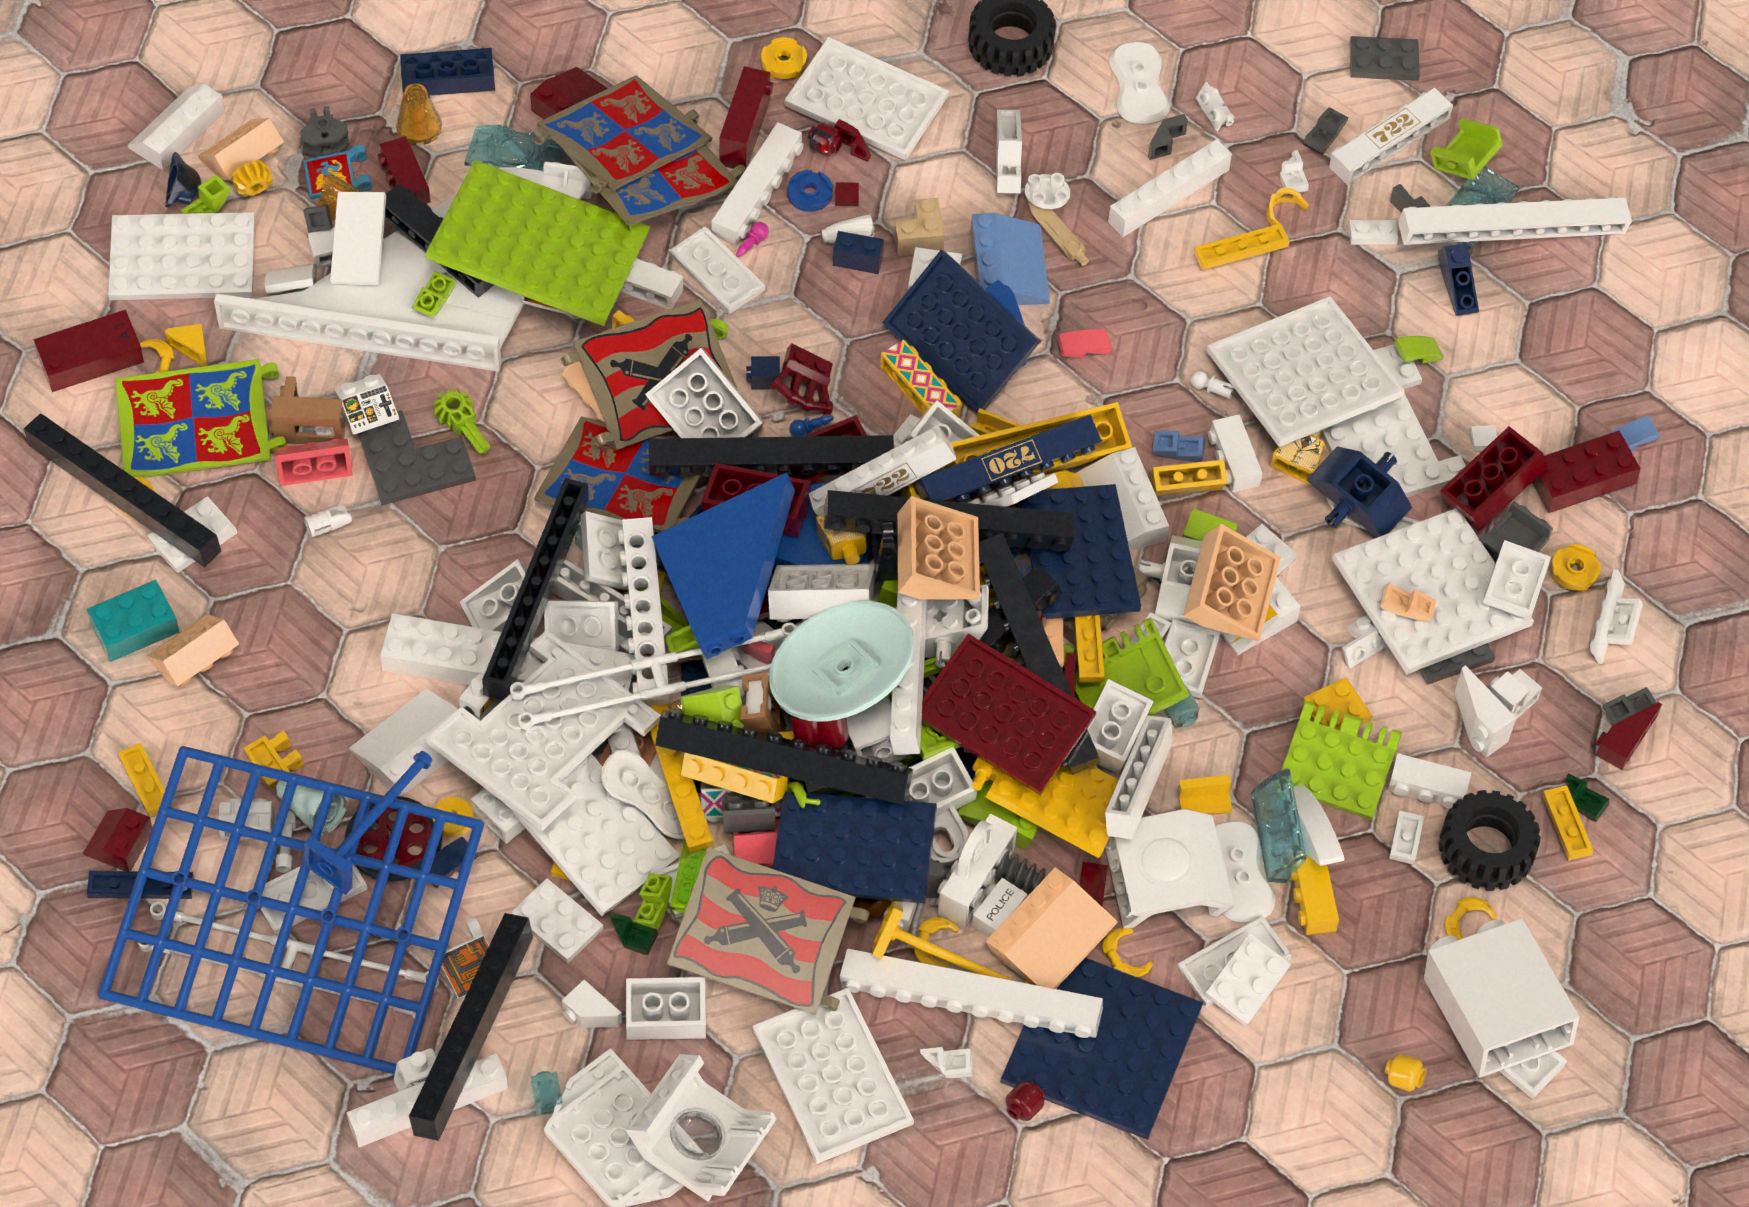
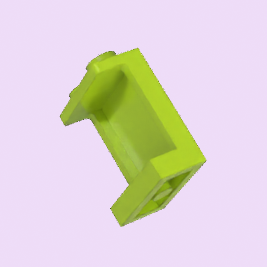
(1468, 150)

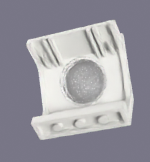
(697, 1130)

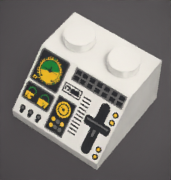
(366, 403)

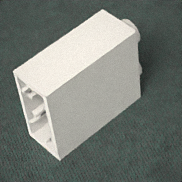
(1500, 996)

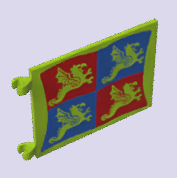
(195, 418)

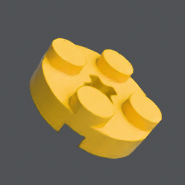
(784, 69)
(1572, 579)

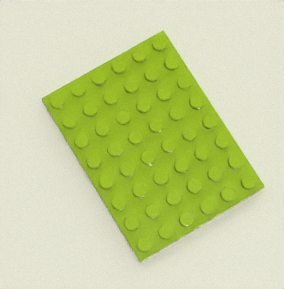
(537, 242)

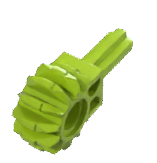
(461, 419)

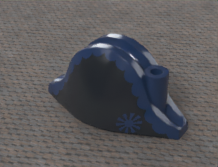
(182, 182)

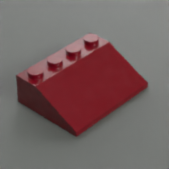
(563, 92)

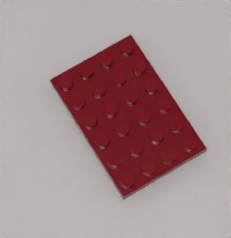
(1005, 714)

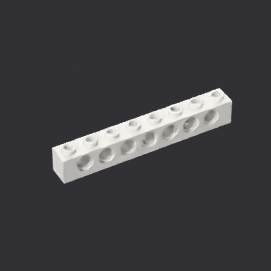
(639, 532)

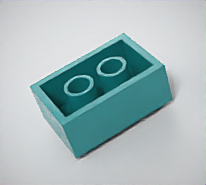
(133, 620)

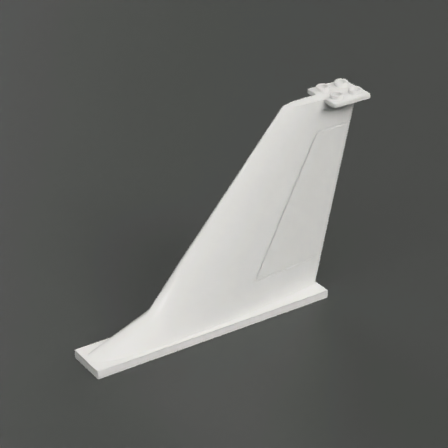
(380, 316)

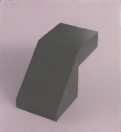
(1162, 141)

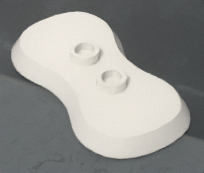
(1140, 94)
(632, 781)
(1248, 885)

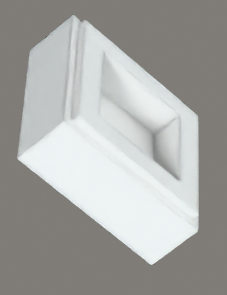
(1482, 436)

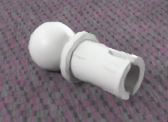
(1201, 380)

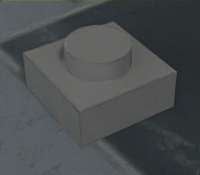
(318, 218)

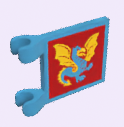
(338, 165)

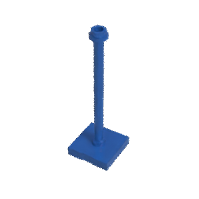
(332, 865)

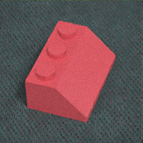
(313, 462)
(756, 845)

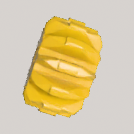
(252, 178)

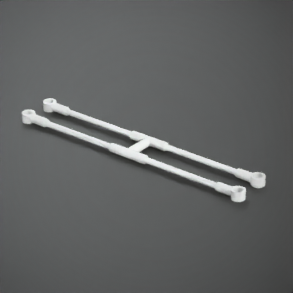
(654, 662)
(292, 948)

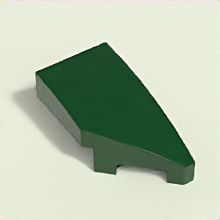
(1586, 801)
(633, 935)

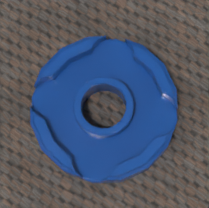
(809, 201)

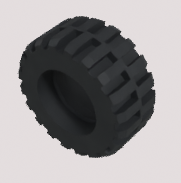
(1009, 55)
(1482, 867)

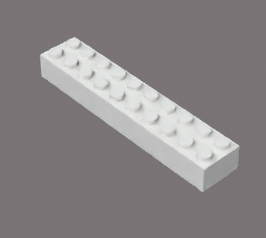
(462, 652)

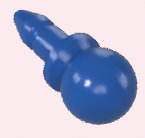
(801, 428)

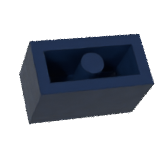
(858, 252)

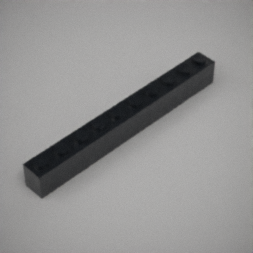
(765, 454)
(122, 490)
(1019, 525)
(535, 589)
(1028, 632)
(784, 756)
(471, 1027)

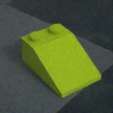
(983, 807)

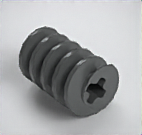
(1019, 873)

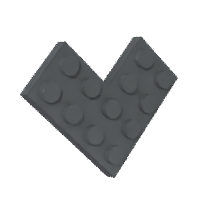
(409, 472)

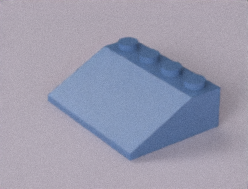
(1011, 253)

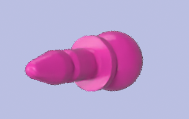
(758, 232)

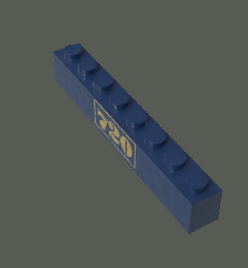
(1010, 461)

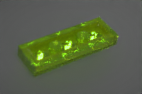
(686, 878)

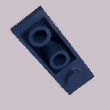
(1459, 278)

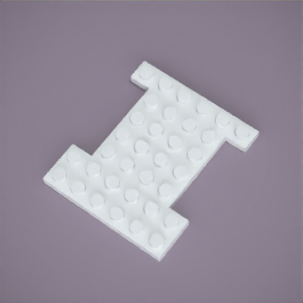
(1395, 430)
(528, 765)

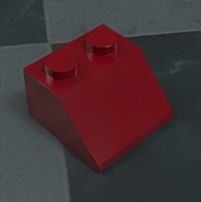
(120, 838)

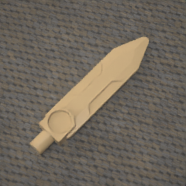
(1059, 233)

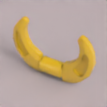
(164, 351)
(1465, 905)
(928, 928)
(1109, 948)

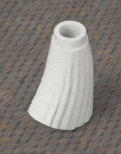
(860, 225)

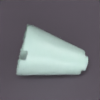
(307, 802)

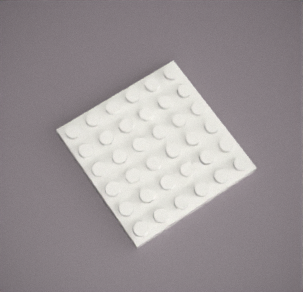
(1305, 371)
(1443, 562)

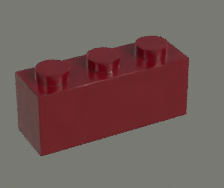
(403, 167)

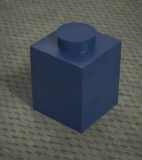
(763, 371)

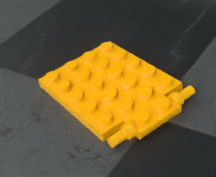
(1068, 807)

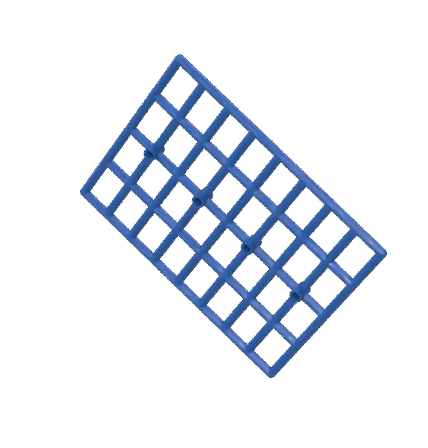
(257, 901)

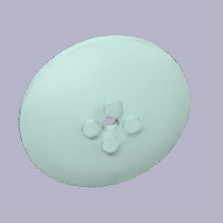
(857, 634)

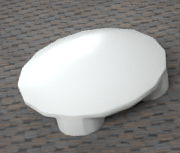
(1047, 190)

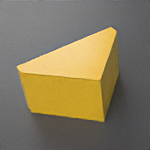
(188, 341)

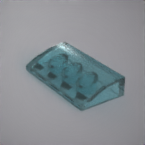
(1278, 827)

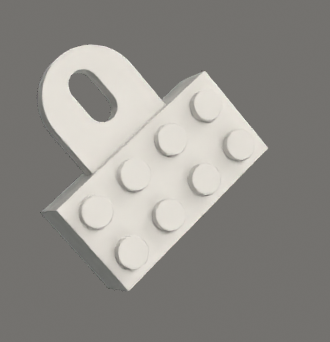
(947, 783)
(975, 869)

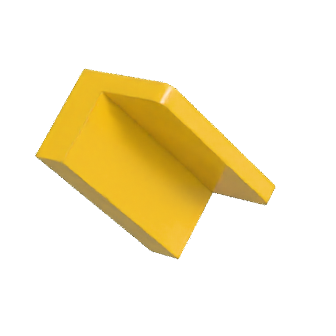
(1205, 794)

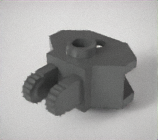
(324, 133)

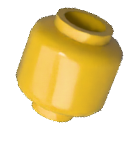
(1405, 1072)

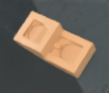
(1413, 605)

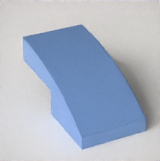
(1638, 432)
(1173, 446)

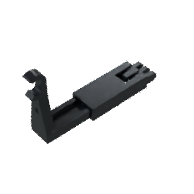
(885, 552)

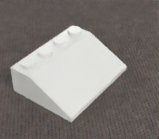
(703, 401)
(1140, 508)
(809, 589)
(392, 744)

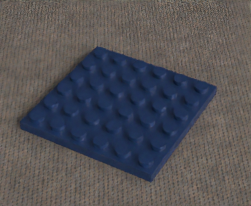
(1127, 1066)

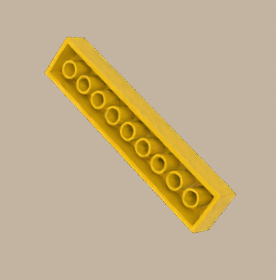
(1106, 419)

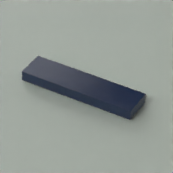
(120, 885)

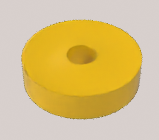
(458, 806)

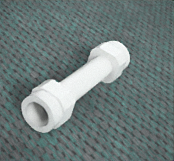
(284, 859)

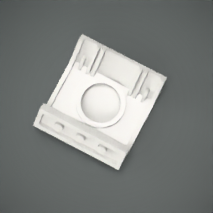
(1169, 867)

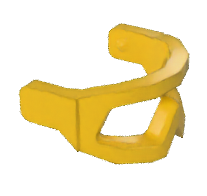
(1276, 198)

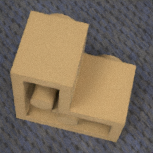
(922, 231)

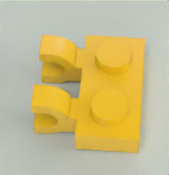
(265, 753)

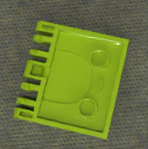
(1139, 667)
(1339, 765)

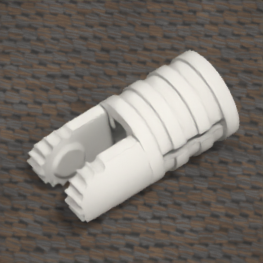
(327, 520)

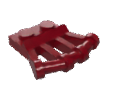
(811, 370)

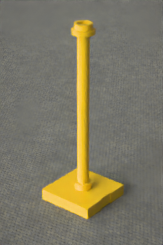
(891, 930)

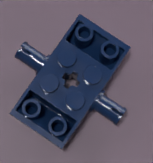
(1361, 490)

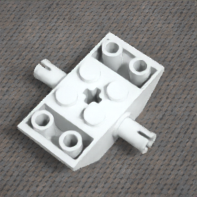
(1175, 577)
(950, 622)

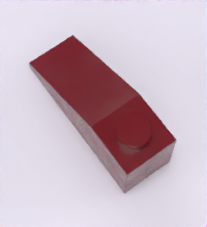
(1625, 736)

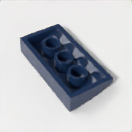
(449, 71)

